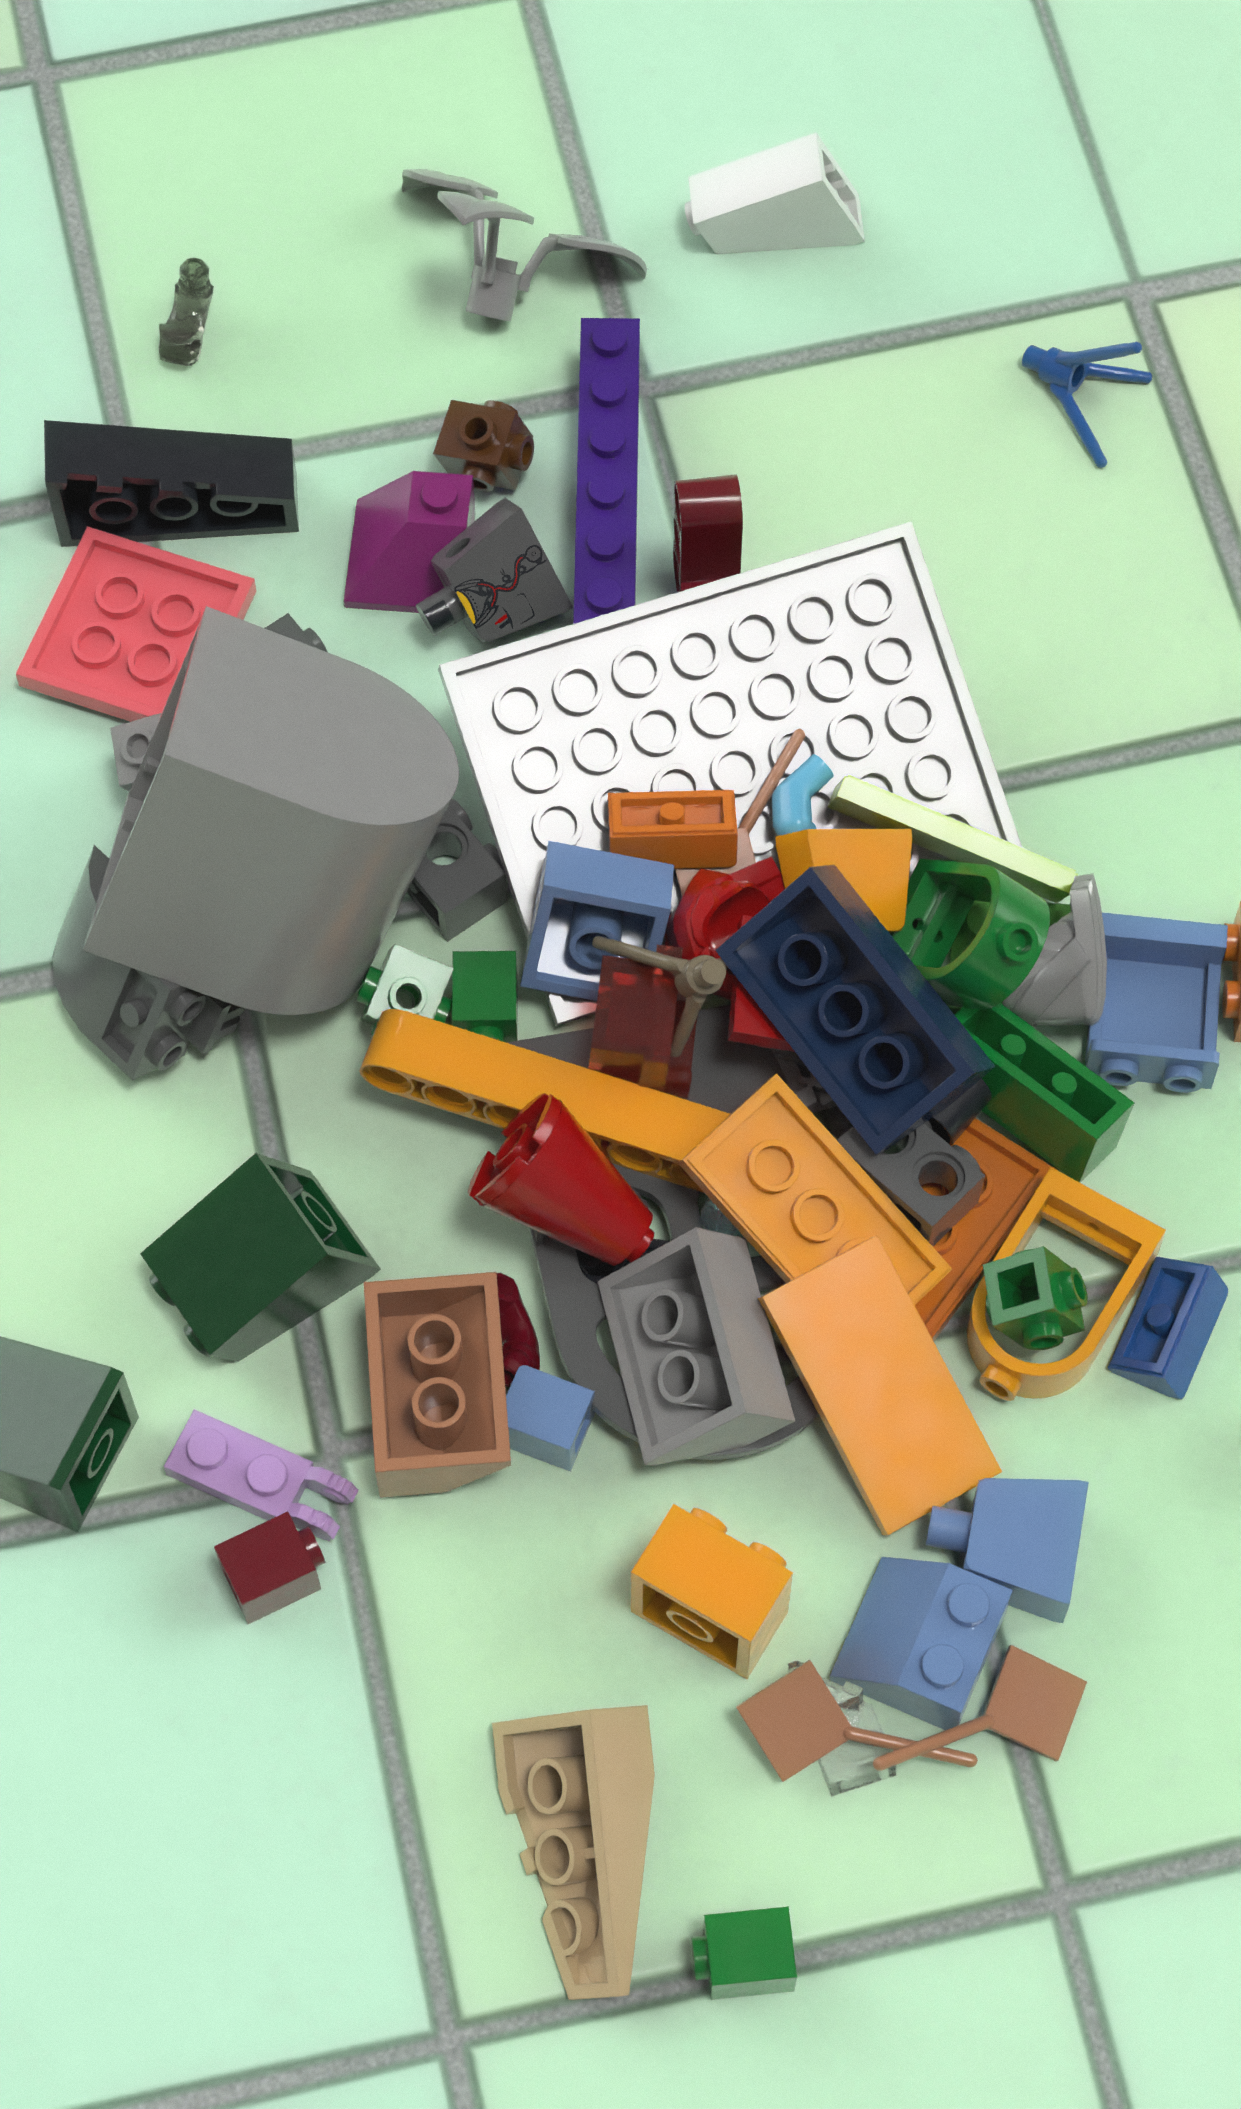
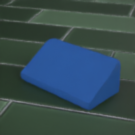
(1170, 1326)

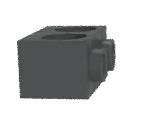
(921, 1161)

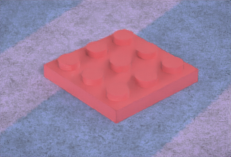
(125, 624)

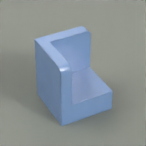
(548, 1416)

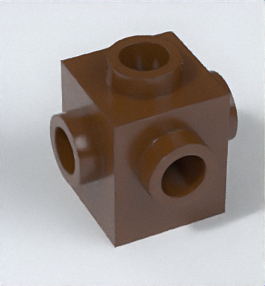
(485, 443)

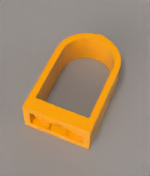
(1095, 1222)

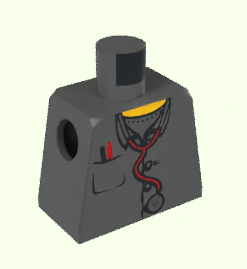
(494, 578)

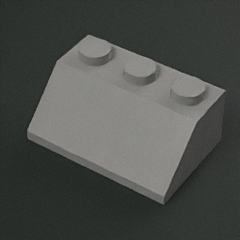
(695, 1348)

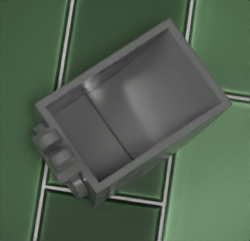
(123, 1011)

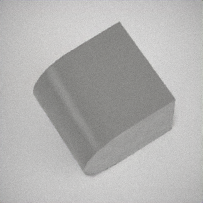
(272, 823)

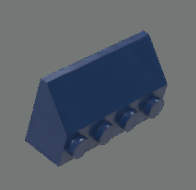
(854, 1007)

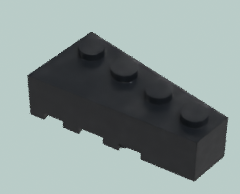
(167, 482)

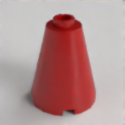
(562, 1185)

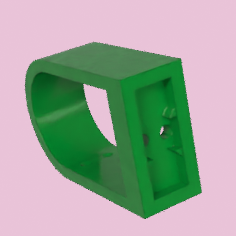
(1001, 951)

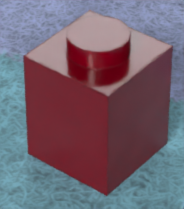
(270, 1566)

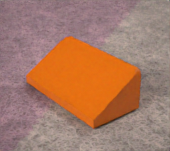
(675, 827)

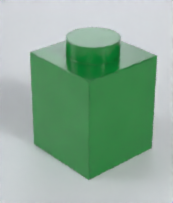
(486, 993)
(746, 1953)

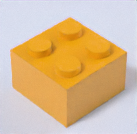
(711, 1589)

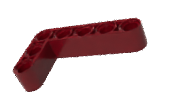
(706, 530)

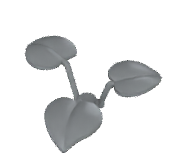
(495, 278)

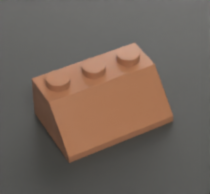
(436, 1382)

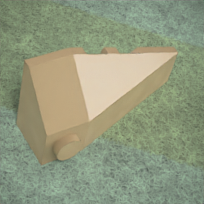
(585, 1814)

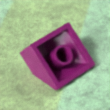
(399, 534)

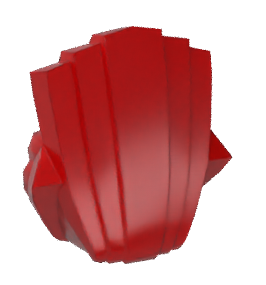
(715, 906)

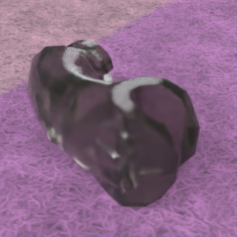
(183, 332)

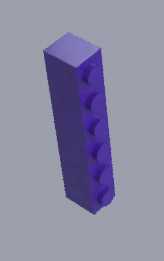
(607, 467)

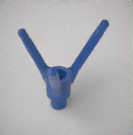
(1066, 373)

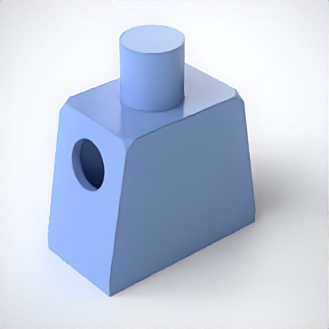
(1019, 1538)

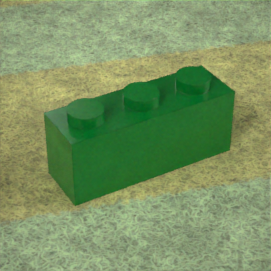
(1046, 1093)

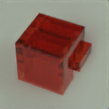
(637, 1023)

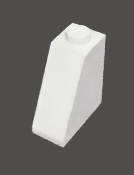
(776, 201)

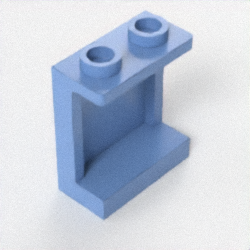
(1159, 1003)

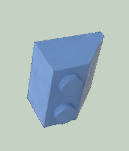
(591, 896)
(922, 1638)

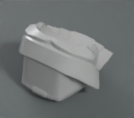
(1071, 971)

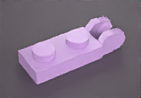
(254, 1474)

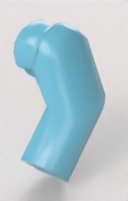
(793, 796)

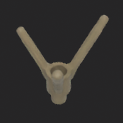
(693, 980)

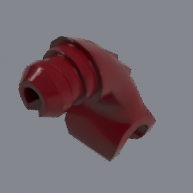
(517, 1331)

